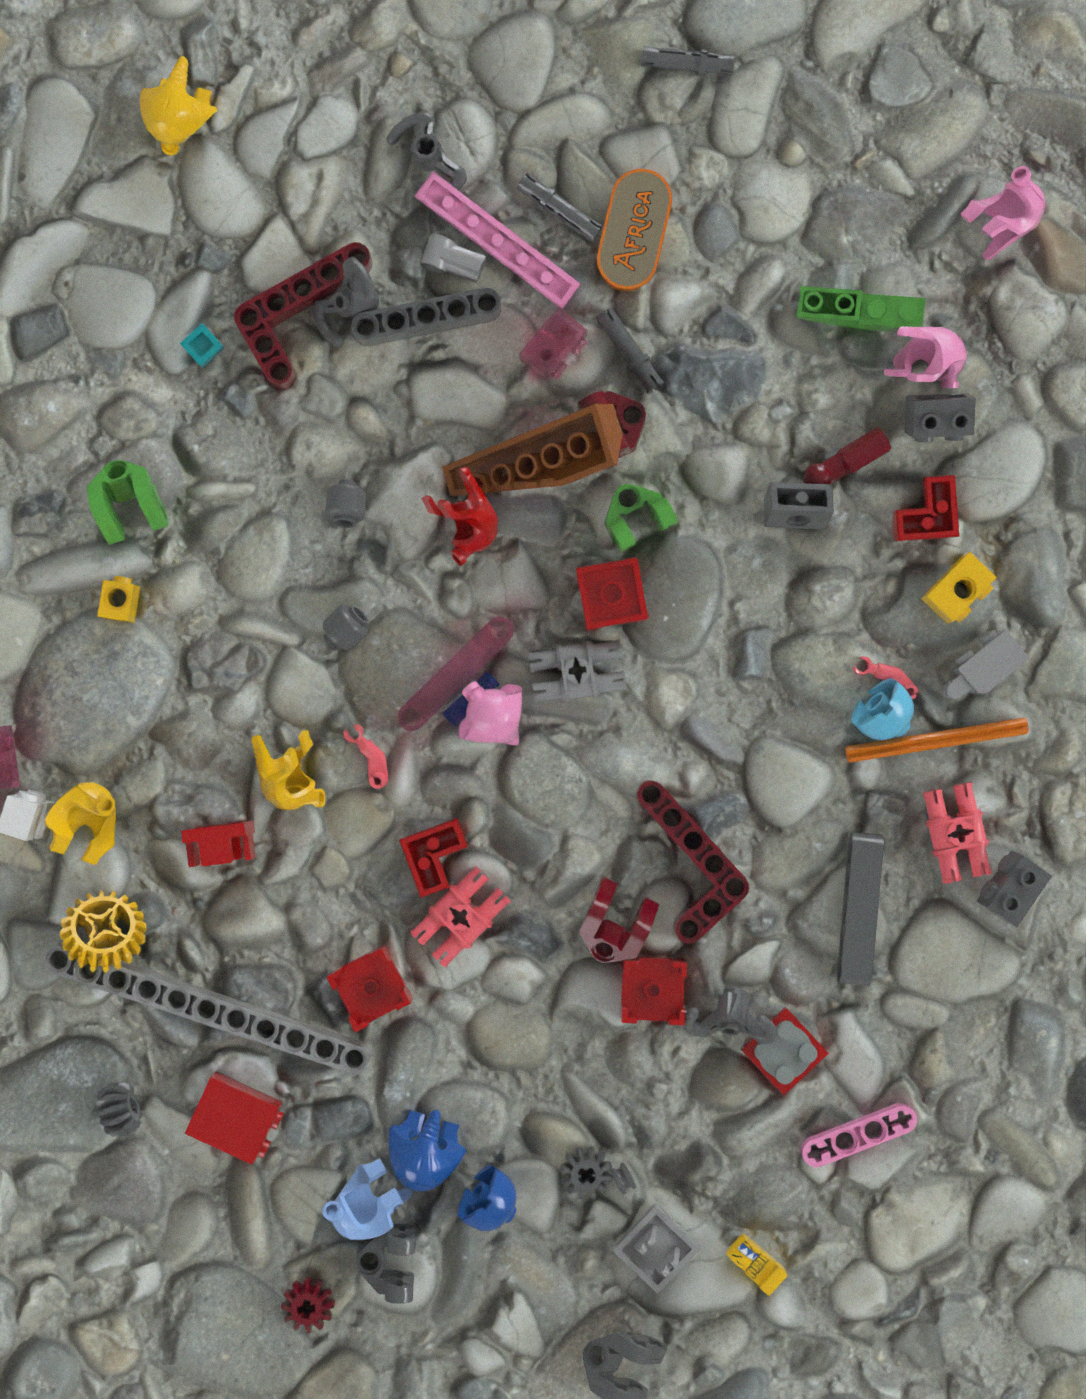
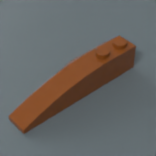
(546, 455)

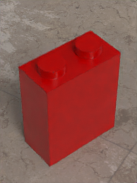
(235, 1118)

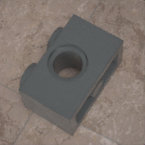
(798, 505)

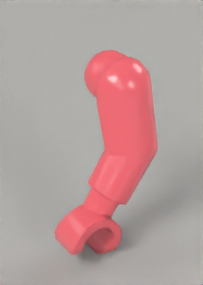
(885, 672)
(375, 758)

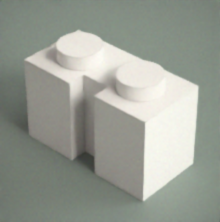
(25, 815)

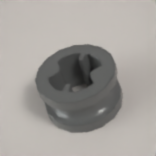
(623, 1178)

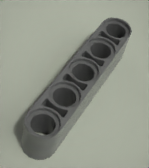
(411, 311)
(860, 908)

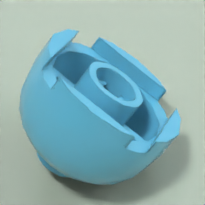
(886, 712)

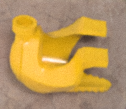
(171, 112)
(283, 779)
(84, 805)

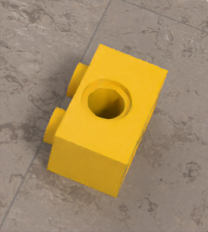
(973, 575)

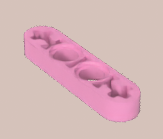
(859, 1139)

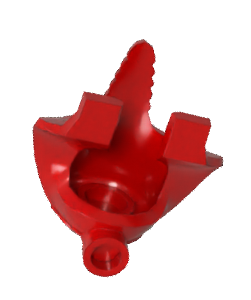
(473, 517)

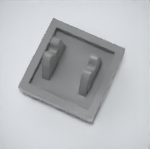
(656, 1248)

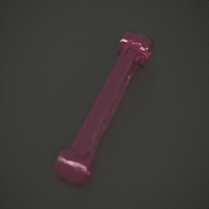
(455, 674)

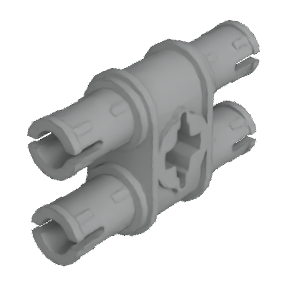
(590, 682)

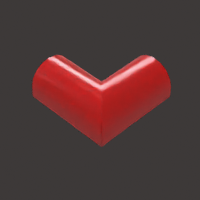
(938, 517)
(423, 854)

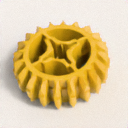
(86, 916)

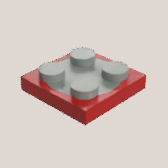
(790, 1054)

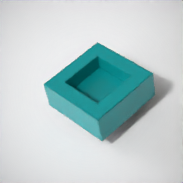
(202, 345)

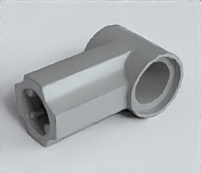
(444, 256)

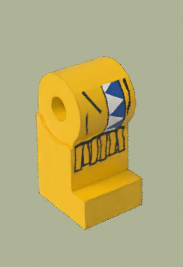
(757, 1264)

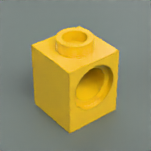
(128, 610)

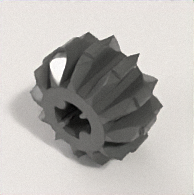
(118, 1109)
(586, 1183)

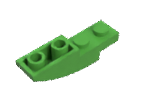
(860, 310)

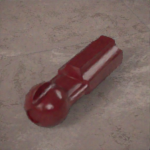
(849, 458)

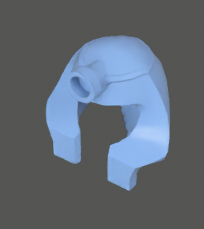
(357, 1211)

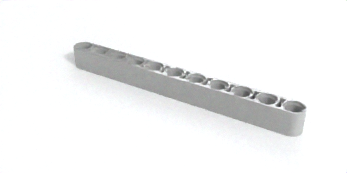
(223, 1007)

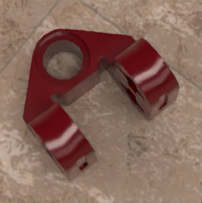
(621, 405)
(608, 940)

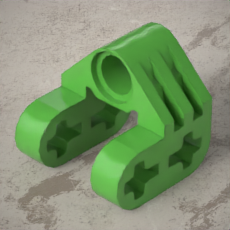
(118, 483)
(657, 506)

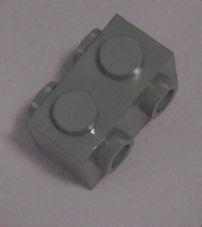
(940, 416)
(1013, 888)

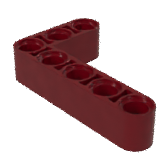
(293, 305)
(698, 856)

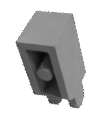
(986, 666)

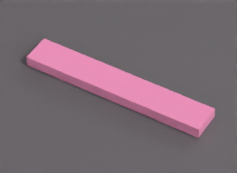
(497, 240)

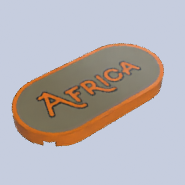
(634, 229)

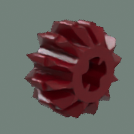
(299, 1313)

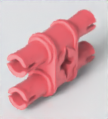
(972, 840)
(461, 934)

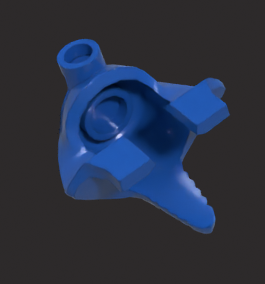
(420, 1162)

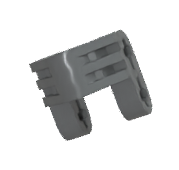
(395, 1284)
(599, 1372)

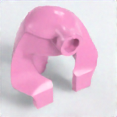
(1013, 211)
(938, 348)
(492, 714)

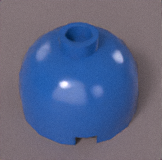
(490, 1201)

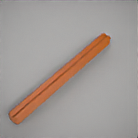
(936, 740)

